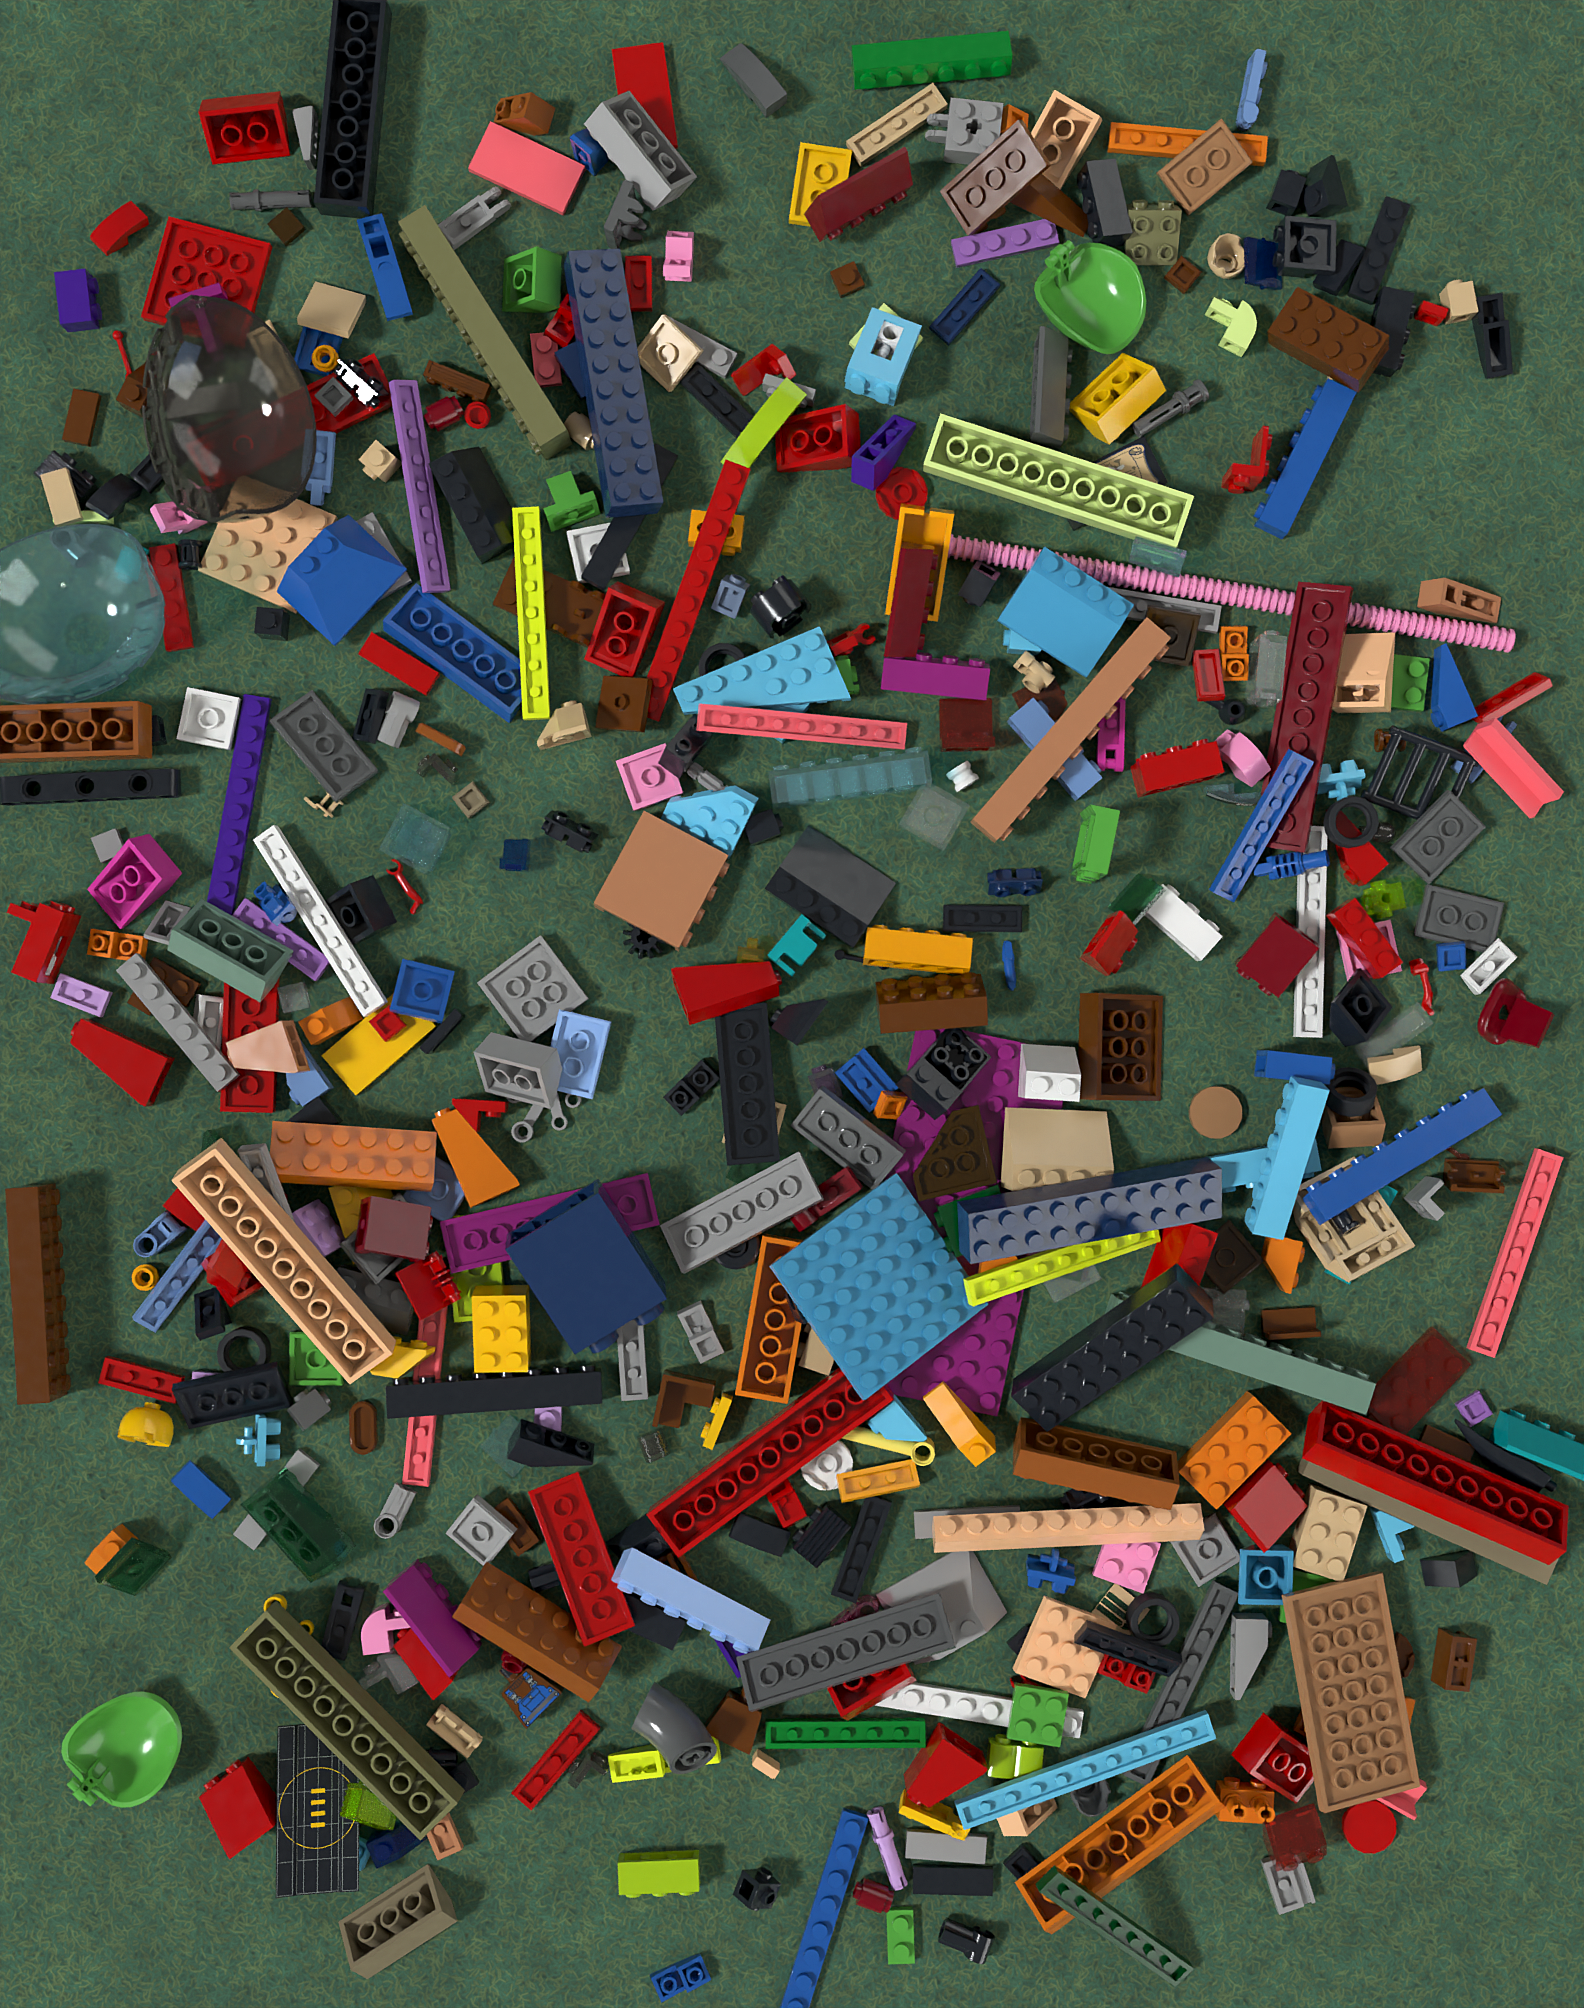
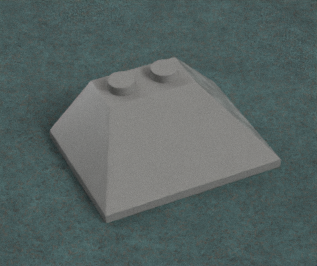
(965, 1592)

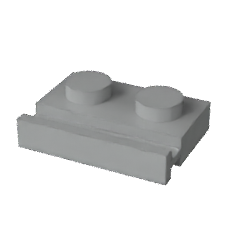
(1288, 1889)

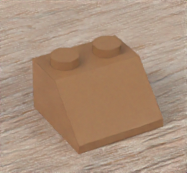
(1353, 1131)

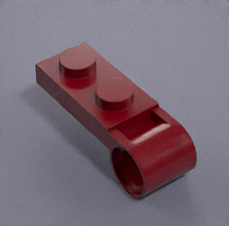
(834, 1192)

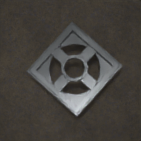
(621, 217)

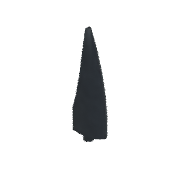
(1508, 1464)

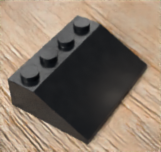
(830, 886)

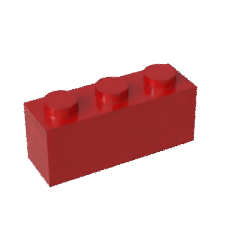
(1364, 938)

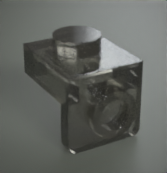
(445, 768)
(580, 1767)

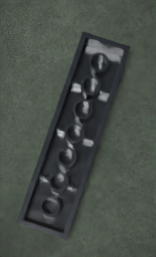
(353, 108)
(1112, 1347)

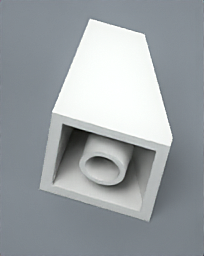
(1049, 1073)

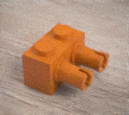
(1245, 1801)

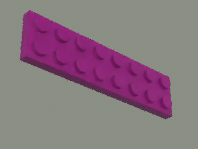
(482, 1236)

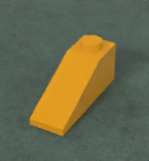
(961, 1424)

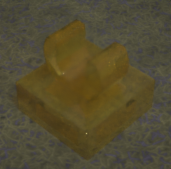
(750, 952)

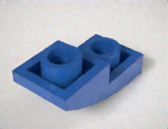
(200, 1489)
(680, 1976)

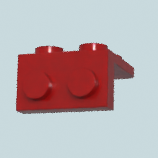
(1246, 477)

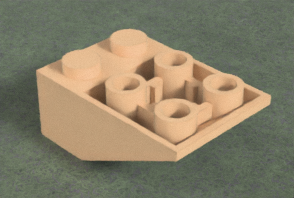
(1365, 674)

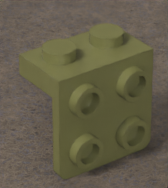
(1154, 232)

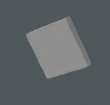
(481, 1530)
(1210, 1554)

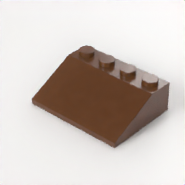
(1120, 1046)

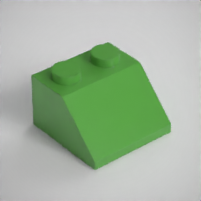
(532, 281)

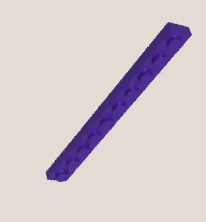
(239, 802)

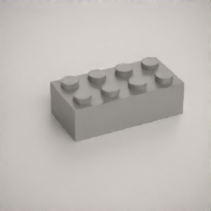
(640, 150)

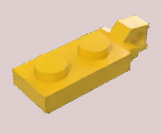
(936, 1817)

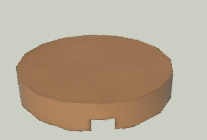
(1215, 1112)

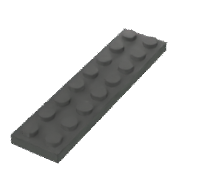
(845, 1652)

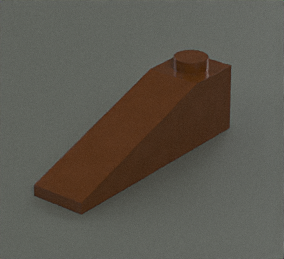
(1053, 205)

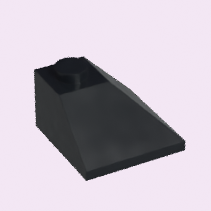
(1357, 1010)
(797, 1019)

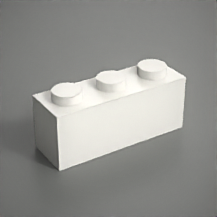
(1183, 924)

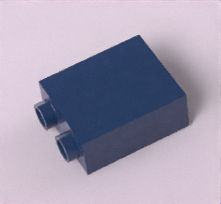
(587, 1269)

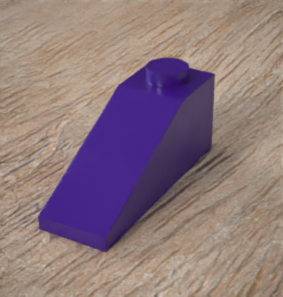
(879, 454)

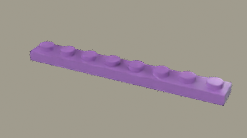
(419, 486)

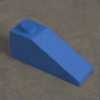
(1449, 698)

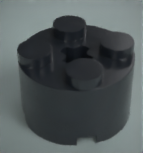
(779, 607)

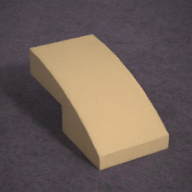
(1394, 1067)

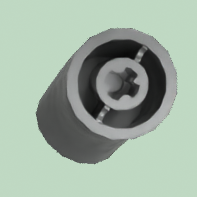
(674, 1731)

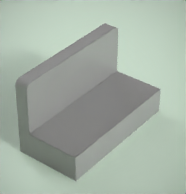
(1420, 1198)

